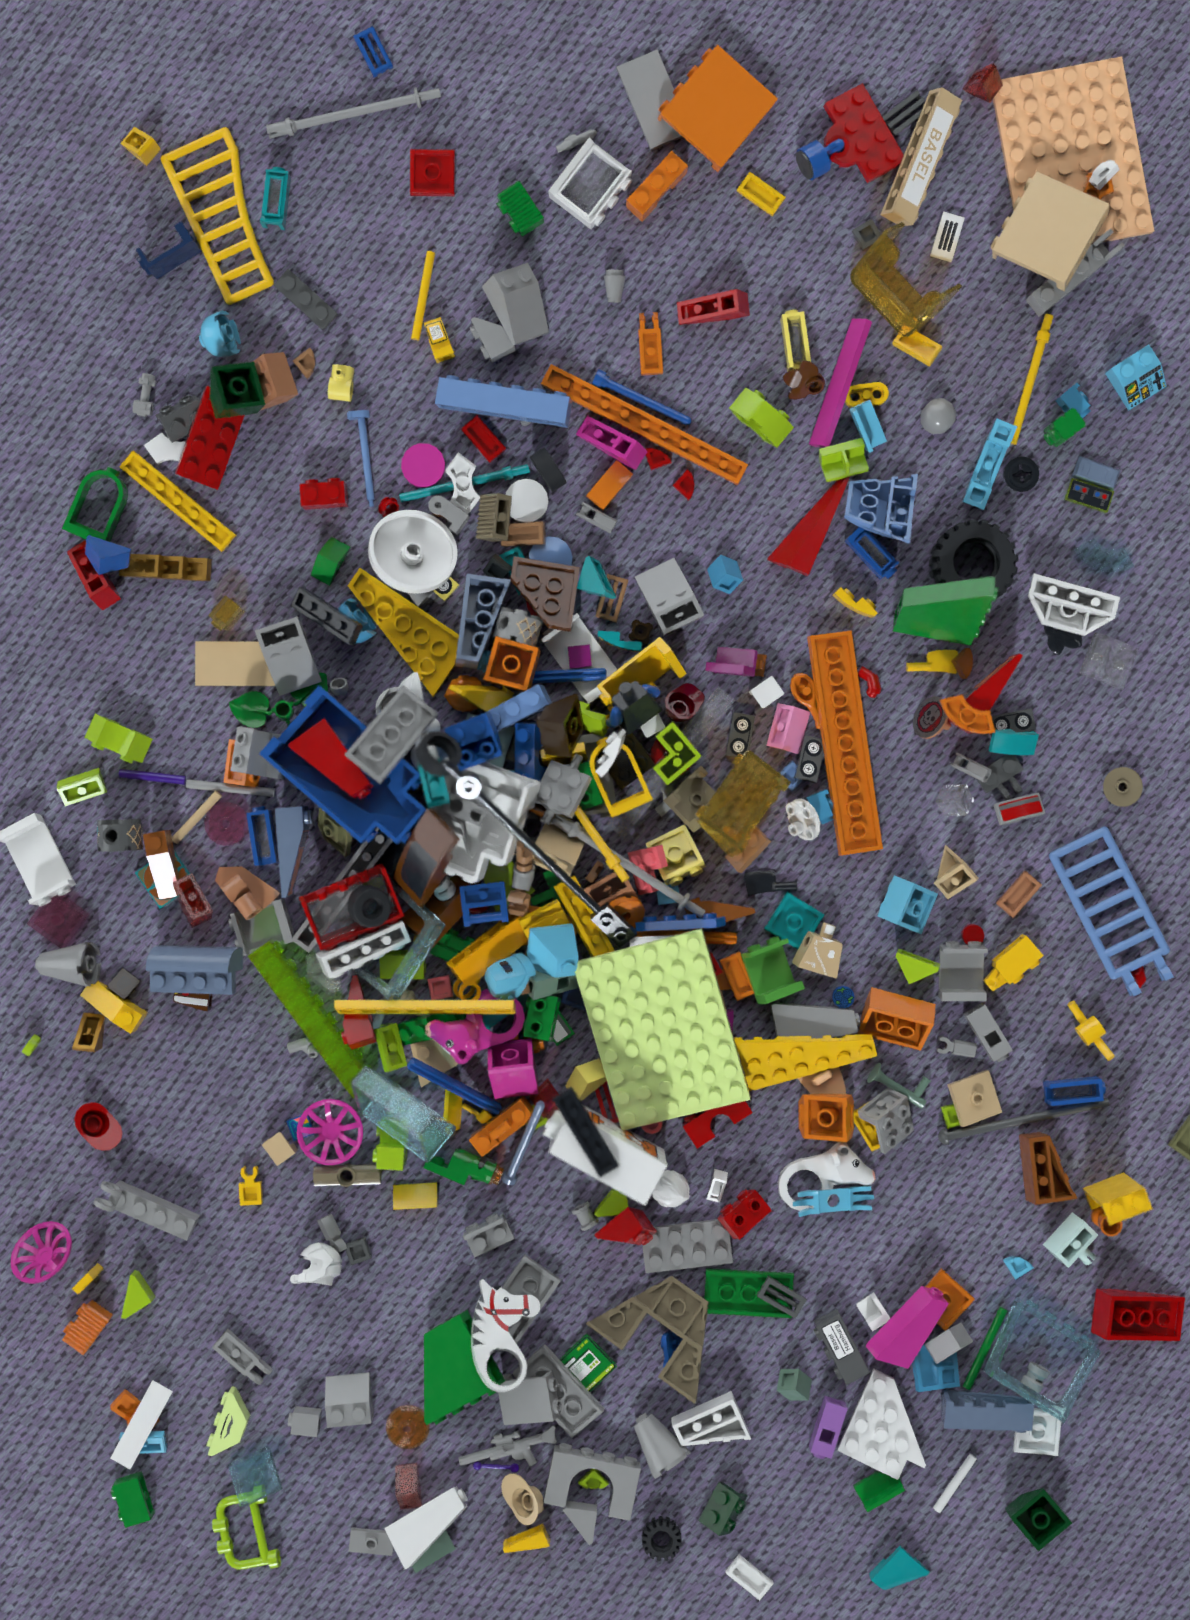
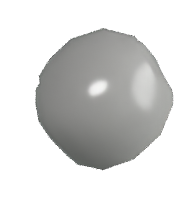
(938, 416)

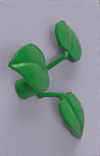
(253, 706)

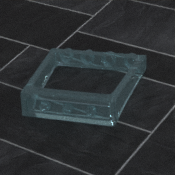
(415, 955)
(1058, 1410)

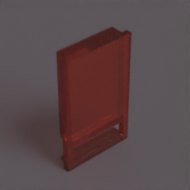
(546, 1093)

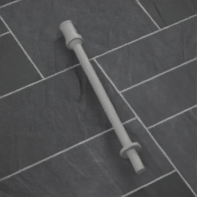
(290, 126)
(574, 830)

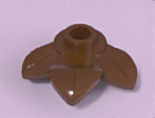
(802, 380)

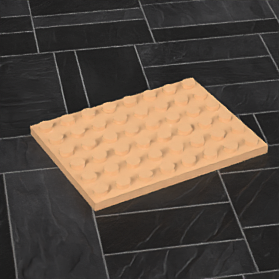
(1066, 127)

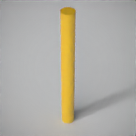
(423, 294)

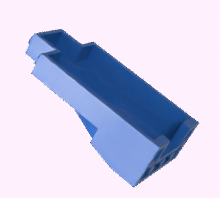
(385, 807)

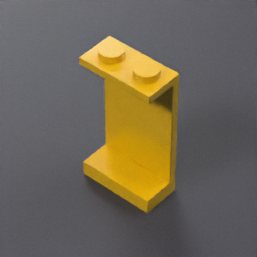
(643, 668)
(1119, 1197)

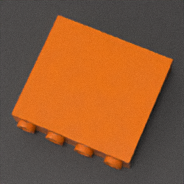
(717, 106)

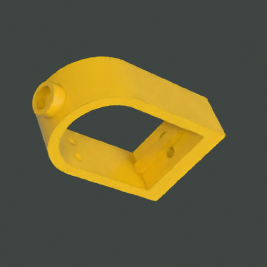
(630, 802)

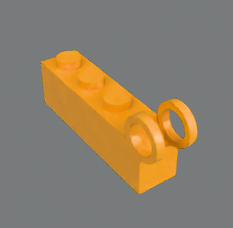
(495, 944)

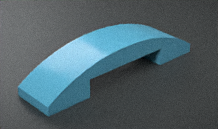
(989, 464)

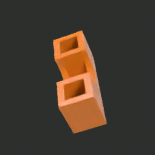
(651, 190)

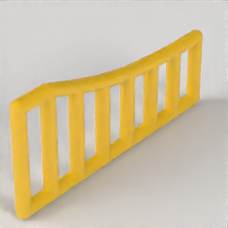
(238, 199)

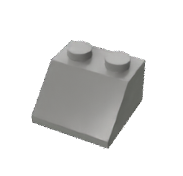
(348, 1400)

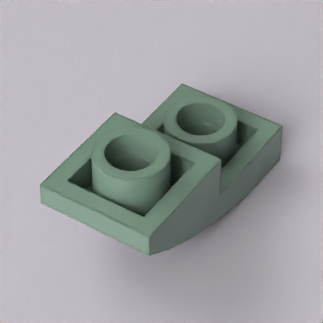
(437, 1550)

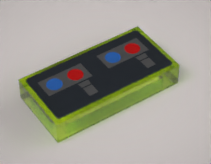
(1089, 495)

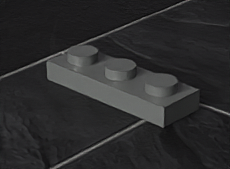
(305, 299)

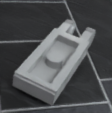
(241, 1356)

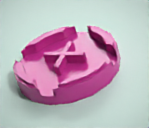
(423, 465)

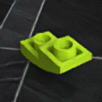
(593, 721)

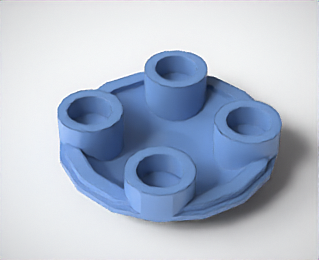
(553, 551)

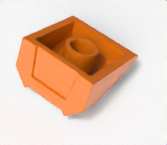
(826, 1117)

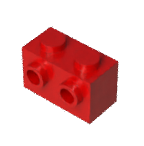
(323, 494)
(743, 1213)

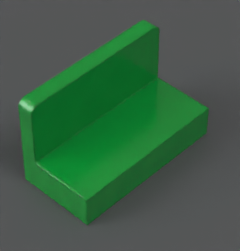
(877, 1489)

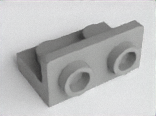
(488, 1234)

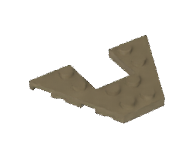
(676, 1309)

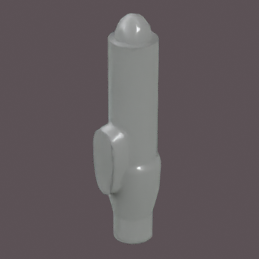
(574, 140)

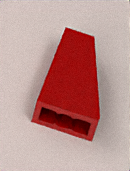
(326, 753)

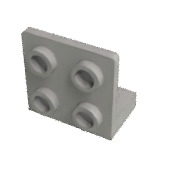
(890, 1116)

